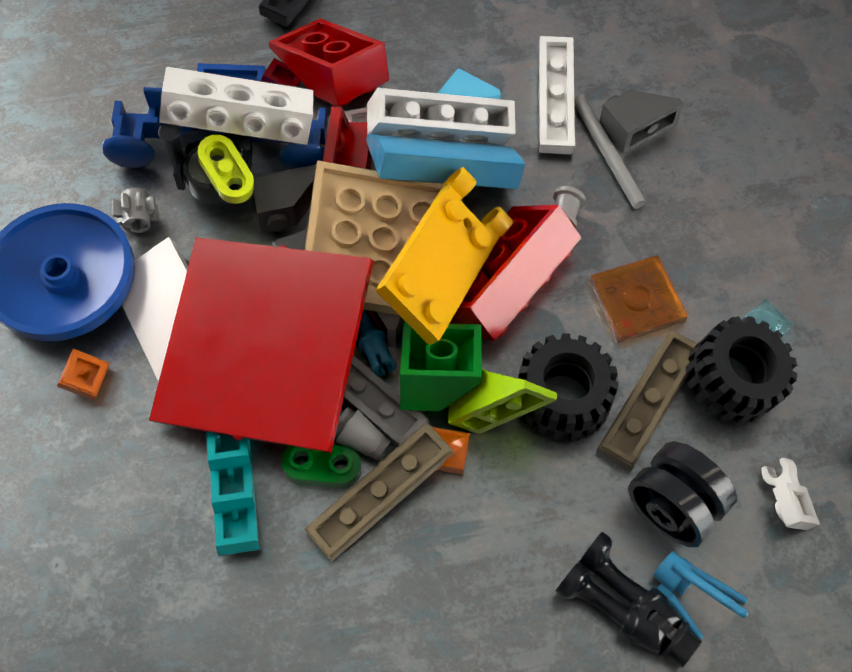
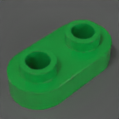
(320, 467)

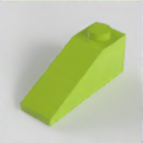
(497, 402)

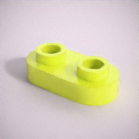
(227, 171)

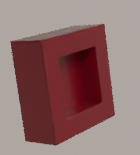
(280, 74)

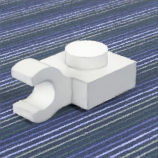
(793, 500)

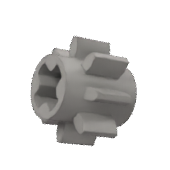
(135, 210)

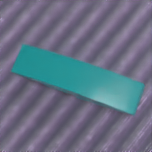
(232, 494)

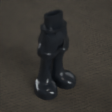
(647, 620)

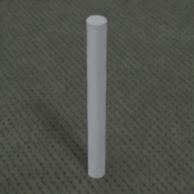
(609, 152)

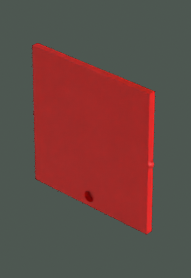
(263, 343)

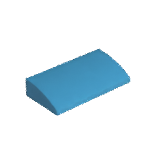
(437, 159)

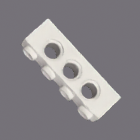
(236, 106)
(441, 116)

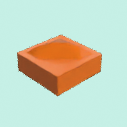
(83, 374)
(459, 443)

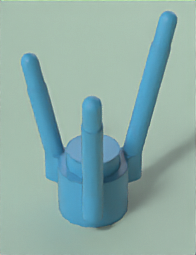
(679, 575)

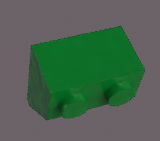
(441, 371)

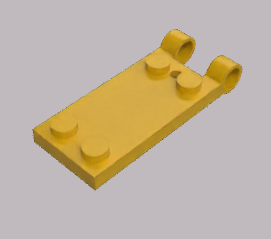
(441, 259)

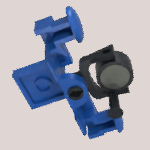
(129, 149)

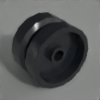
(682, 493)

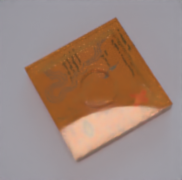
(637, 299)

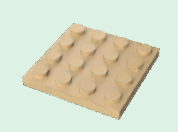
(365, 218)

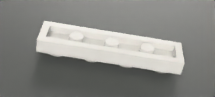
(556, 95)

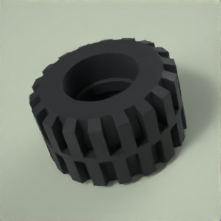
(759, 352)
(584, 364)

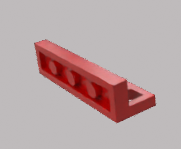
(346, 141)

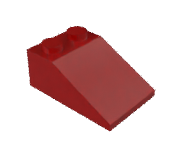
(333, 60)

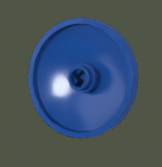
(62, 271)

